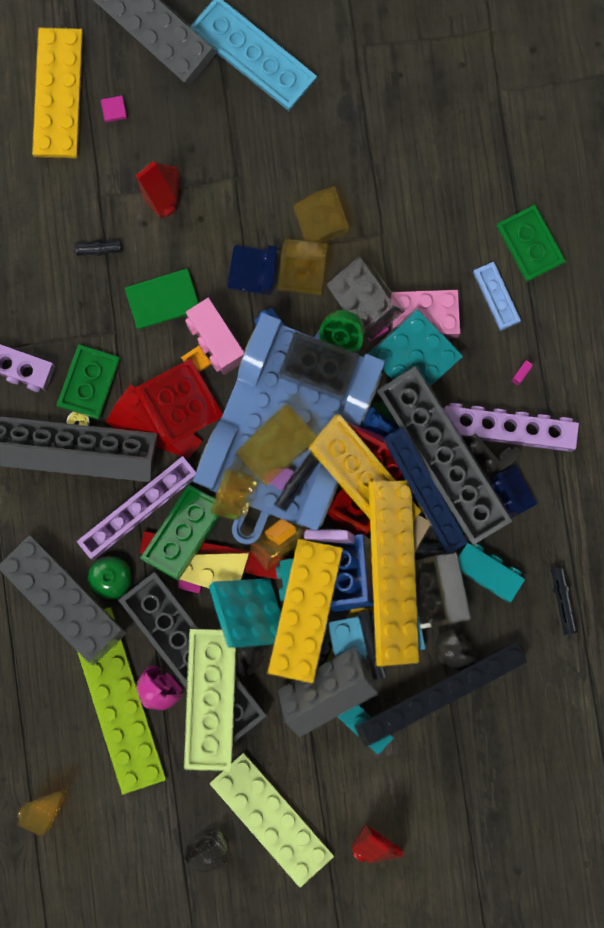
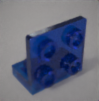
(252, 269)
(513, 491)

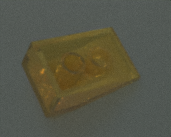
(276, 445)

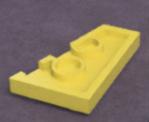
(215, 567)

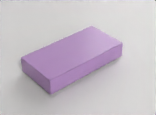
(329, 536)

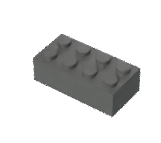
(336, 689)

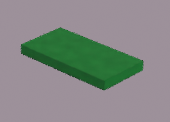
(181, 533)

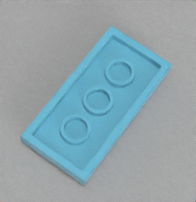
(347, 634)

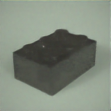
(367, 295)
(318, 366)
(440, 591)

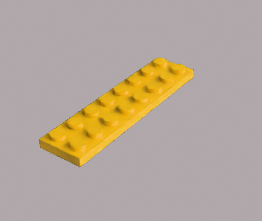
(393, 573)

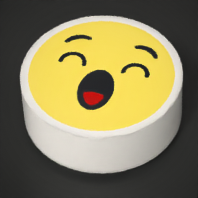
(78, 419)

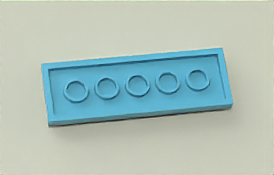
(254, 53)

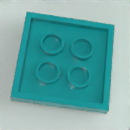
(416, 344)
(246, 611)

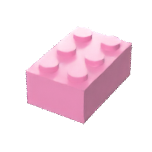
(438, 306)
(214, 336)

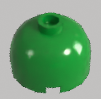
(343, 330)
(110, 578)

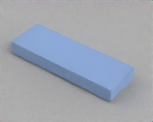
(496, 296)

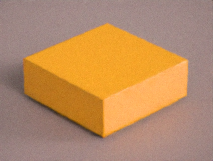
(198, 357)
(280, 531)

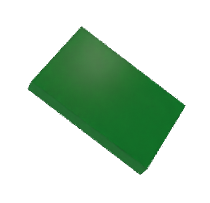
(530, 243)
(161, 299)
(88, 382)

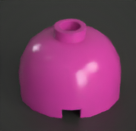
(157, 689)

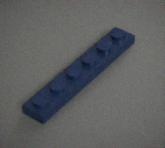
(424, 490)

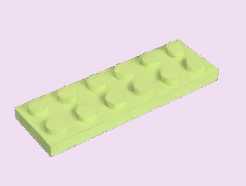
(209, 701)
(272, 820)

